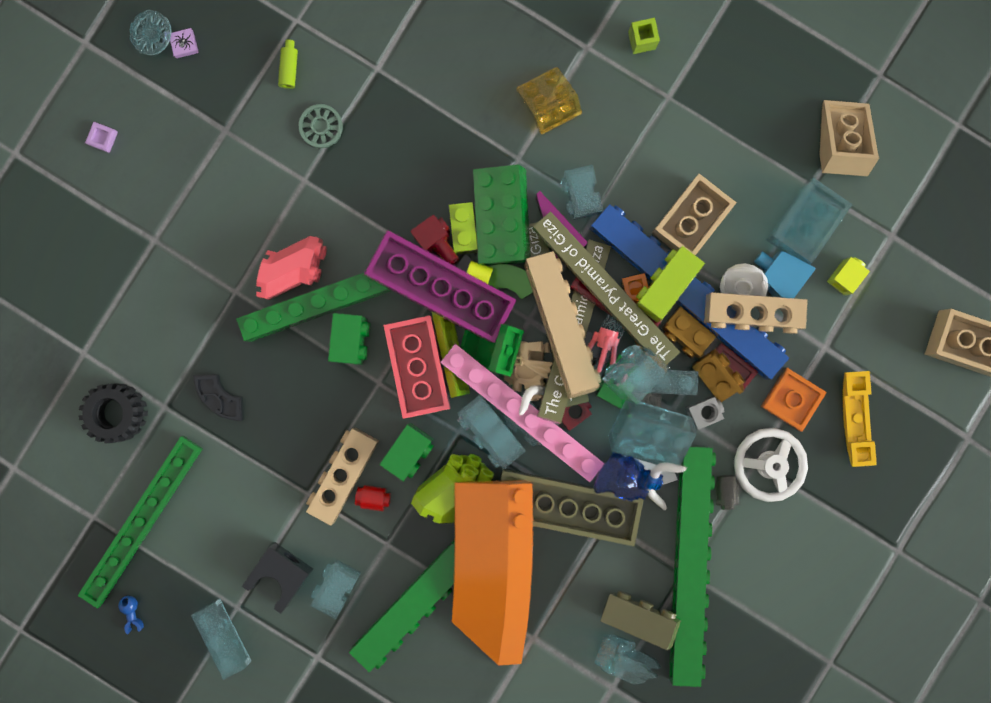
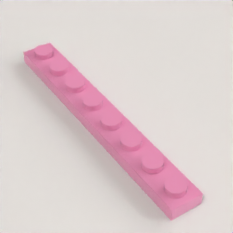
(509, 403)

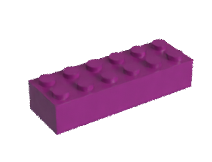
(439, 287)

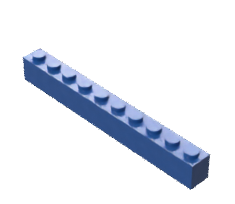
(647, 255)

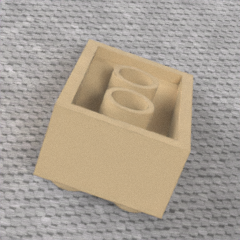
(847, 139)

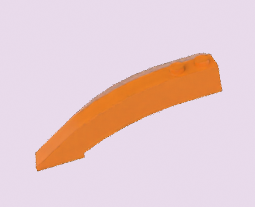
(493, 565)

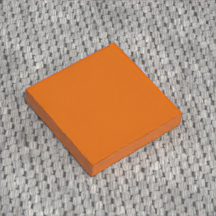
(793, 399)

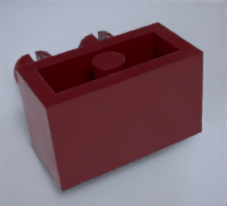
(433, 237)

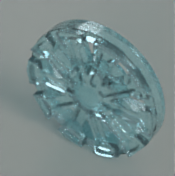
(150, 32)

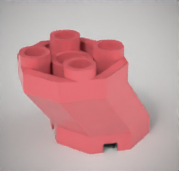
(290, 267)

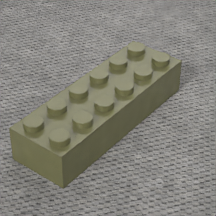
(580, 510)

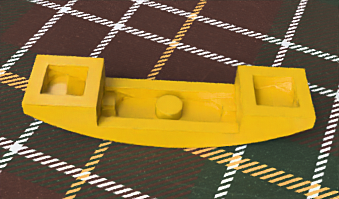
(857, 418)

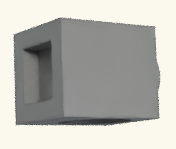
(694, 411)

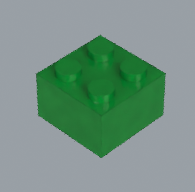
(349, 339)
(407, 451)

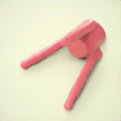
(606, 339)

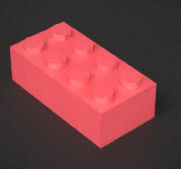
(417, 366)

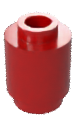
(372, 498)

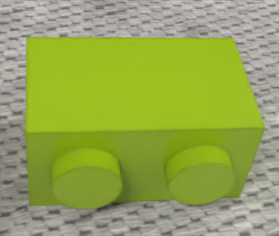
(463, 228)

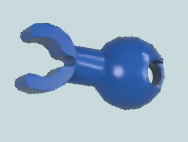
(128, 608)

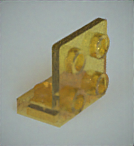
(550, 100)

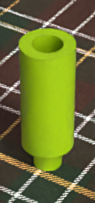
(288, 65)

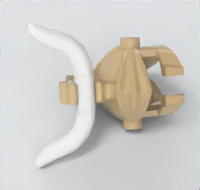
(530, 372)

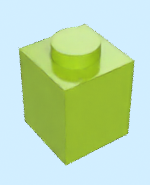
(643, 35)

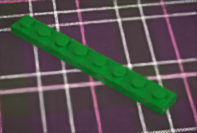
(140, 522)

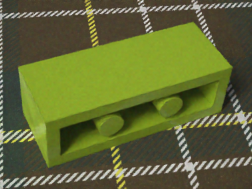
(668, 283)

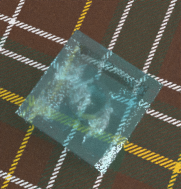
(635, 373)

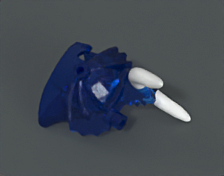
(630, 480)

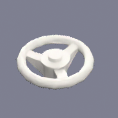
(771, 464)

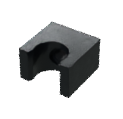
(283, 567)

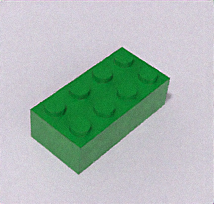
(502, 215)

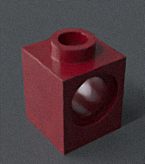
(570, 422)

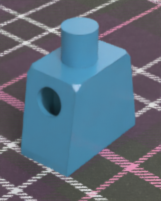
(784, 273)

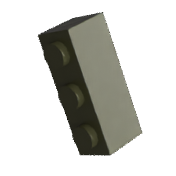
(641, 619)

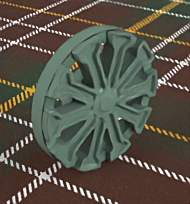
(320, 126)

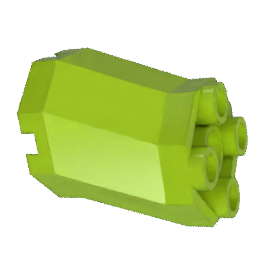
(437, 492)

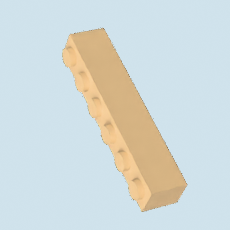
(562, 325)

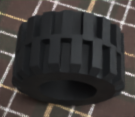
(95, 419)

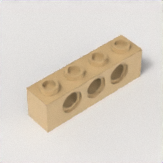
(793, 311)
(327, 510)

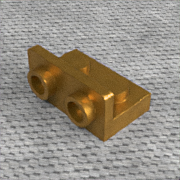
(688, 333)
(718, 376)

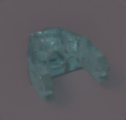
(621, 660)

